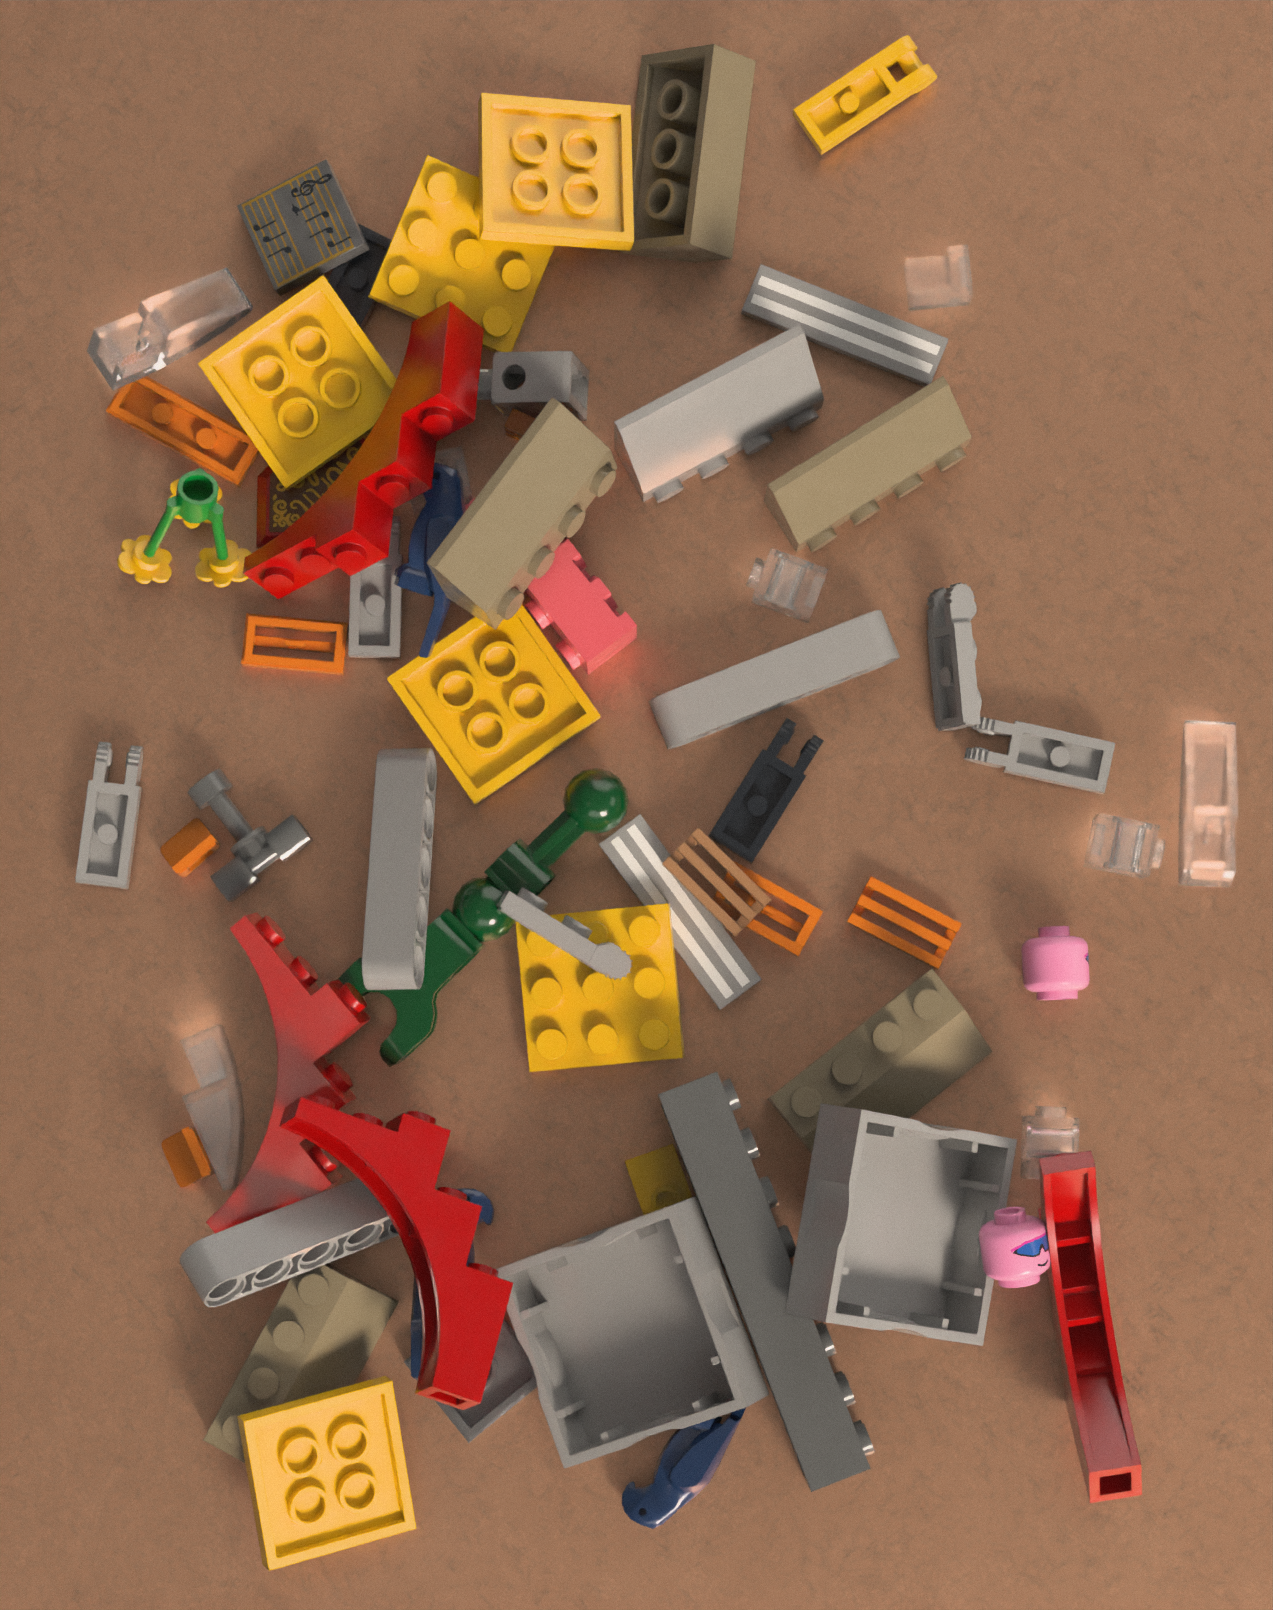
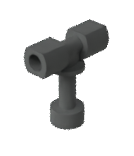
(254, 848)

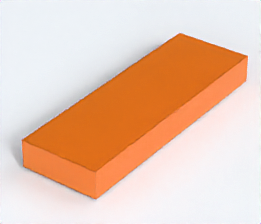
(185, 428)

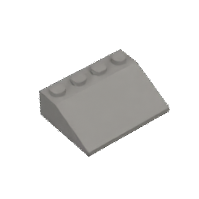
(719, 416)

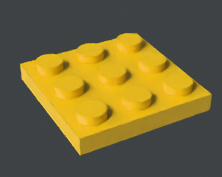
(555, 172)
(442, 260)
(302, 382)
(493, 701)
(592, 1020)
(326, 1472)

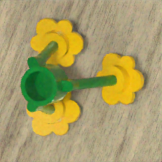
(195, 501)

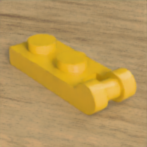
(863, 95)

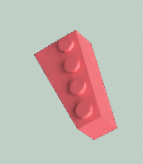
(578, 611)

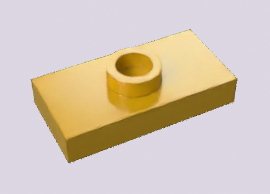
(658, 1179)

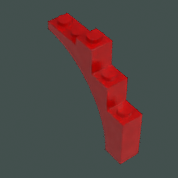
(395, 463)
(307, 1029)
(401, 1167)
(1085, 1329)

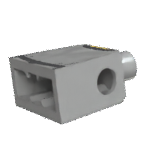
(545, 376)

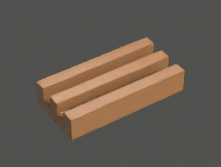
(685, 851)

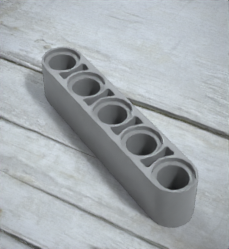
(774, 679)
(399, 869)
(286, 1243)

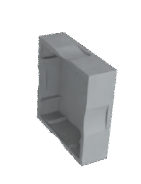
(898, 1225)
(632, 1332)

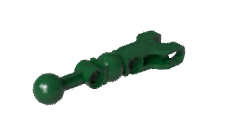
(592, 804)

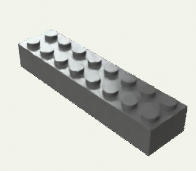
(759, 1272)

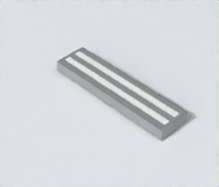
(845, 326)
(696, 932)

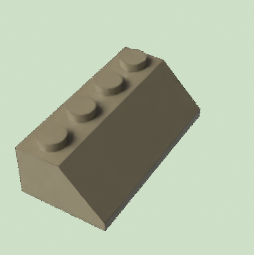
(689, 152)
(868, 466)
(523, 515)
(889, 1061)
(307, 1347)

